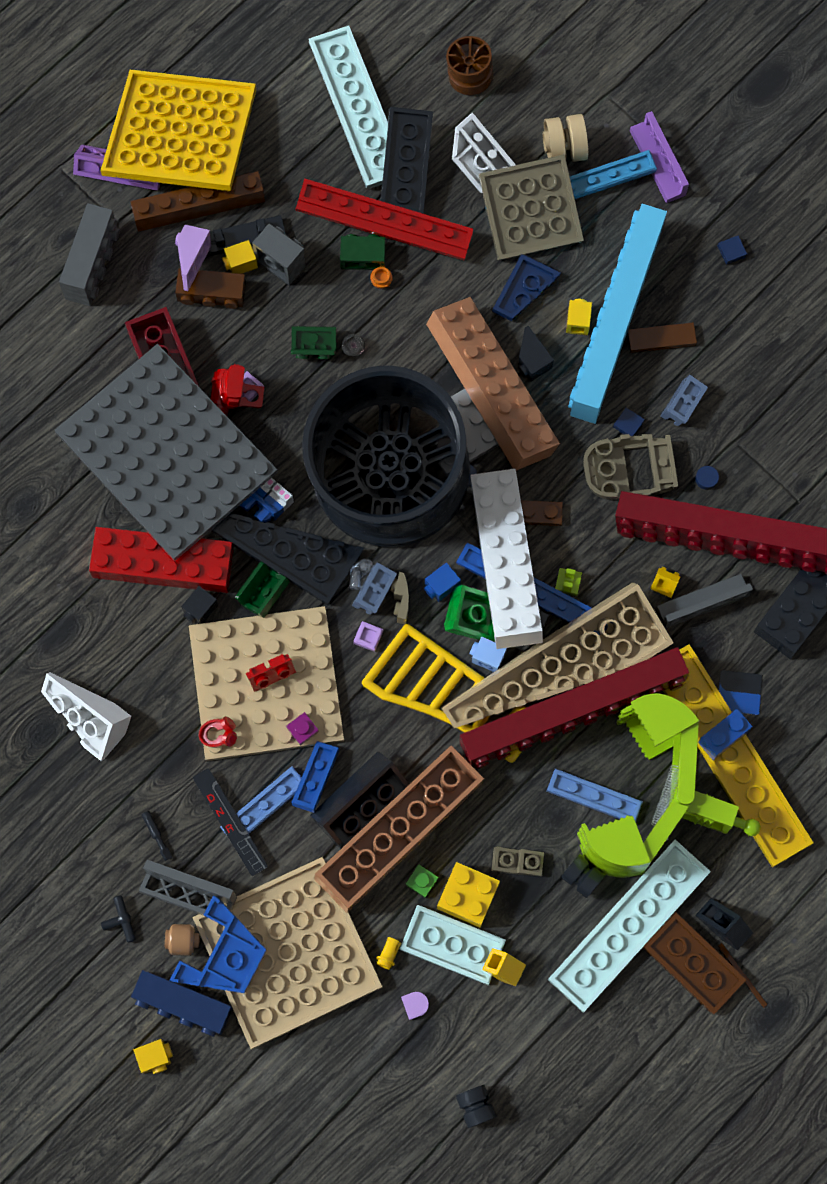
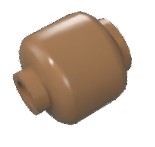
(181, 939)

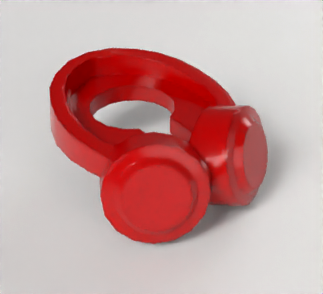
(228, 738)

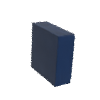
(732, 250)
(628, 422)

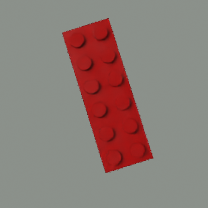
(140, 559)

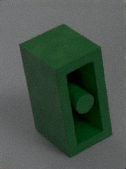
(362, 252)

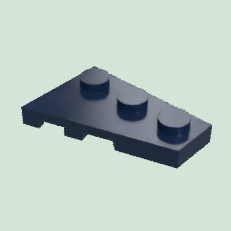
(523, 287)

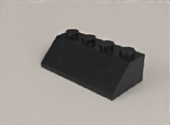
(359, 799)

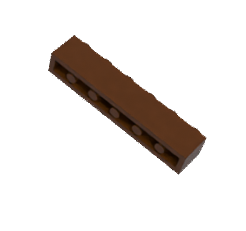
(196, 202)

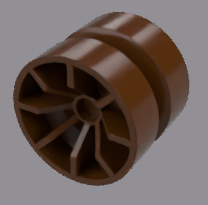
(469, 65)

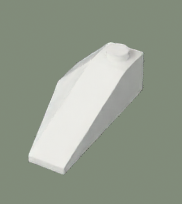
(94, 718)

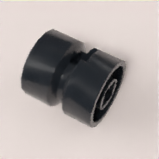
(583, 876)
(476, 1106)

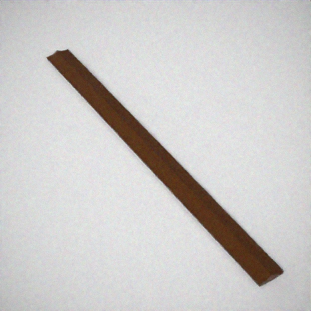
(747, 982)

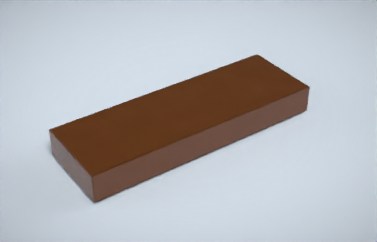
(661, 337)

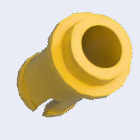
(388, 953)

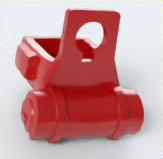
(229, 387)

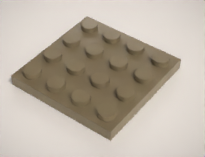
(531, 207)

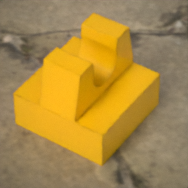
(665, 582)

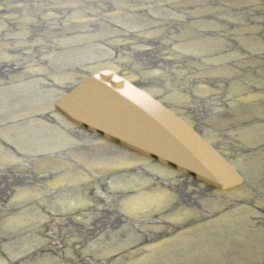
(569, 657)

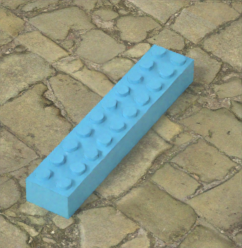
(616, 313)

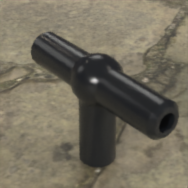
(122, 919)

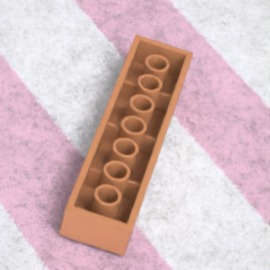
(492, 383)
(398, 829)

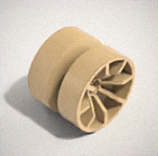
(572, 138)

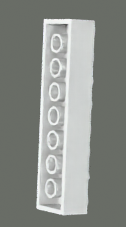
(506, 559)

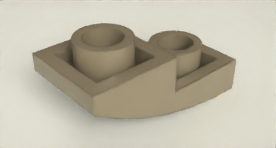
(400, 590)
(517, 861)

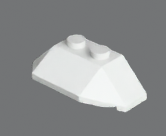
(477, 150)

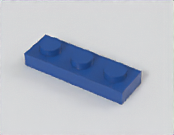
(315, 776)

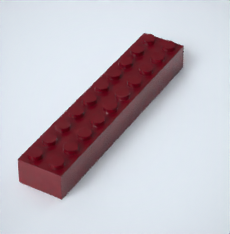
(722, 531)
(573, 708)

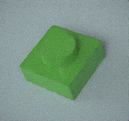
(422, 881)

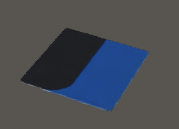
(741, 691)

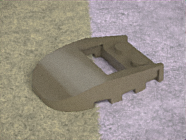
(607, 470)

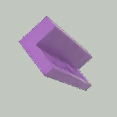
(89, 161)
(669, 174)

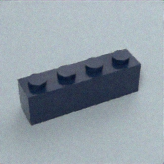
(181, 1002)

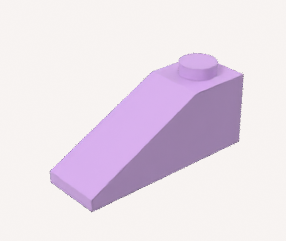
(192, 248)

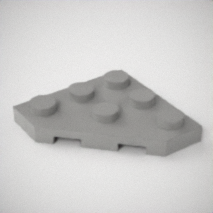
(478, 435)

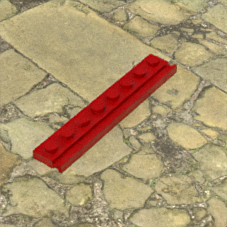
(384, 219)

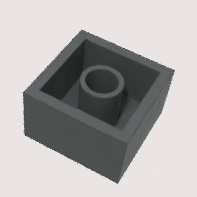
(279, 253)

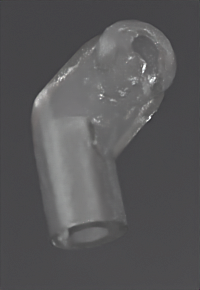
(358, 571)

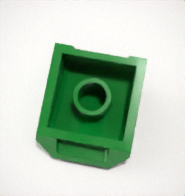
(469, 614)

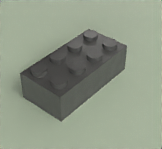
(89, 255)

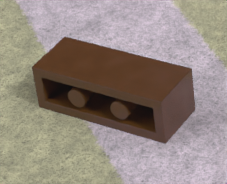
(213, 289)

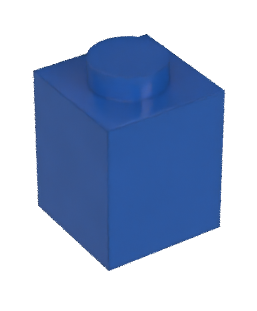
(441, 582)

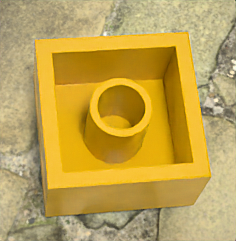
(468, 894)

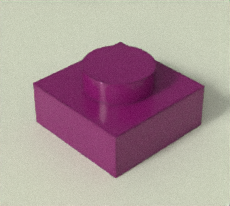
(302, 728)

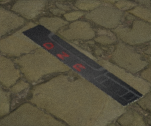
(230, 822)

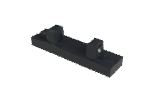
(240, 233)

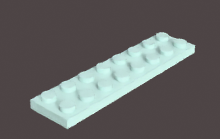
(353, 100)
(629, 926)

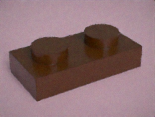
(542, 513)

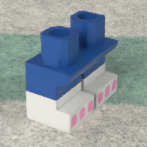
(271, 500)

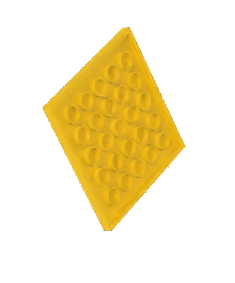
(179, 130)

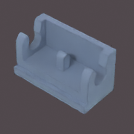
(684, 400)
(374, 588)

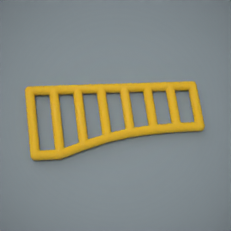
(410, 702)

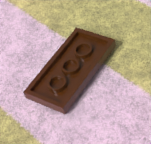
(694, 963)

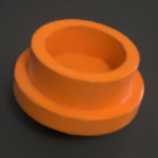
(381, 277)

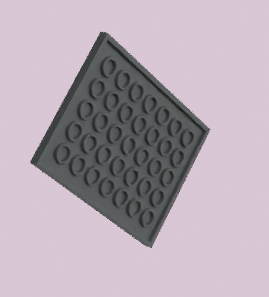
(166, 452)

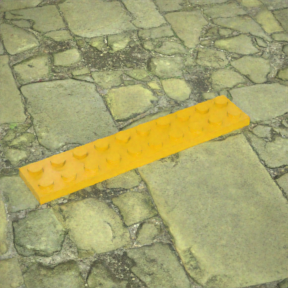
(742, 770)

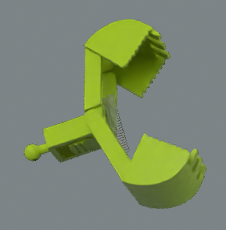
(658, 725)

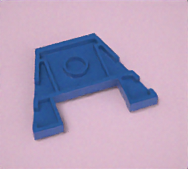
(233, 958)

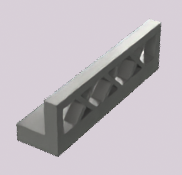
(703, 600)
(186, 882)

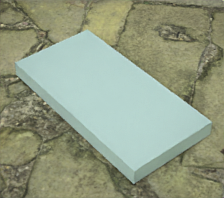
(450, 943)

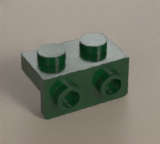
(313, 341)
(261, 590)

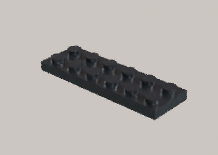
(406, 158)

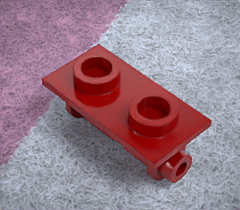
(280, 668)

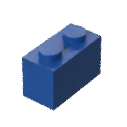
(725, 734)

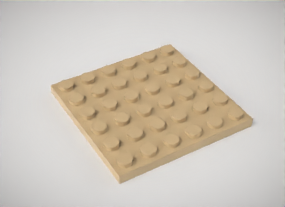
(231, 647)
(310, 957)

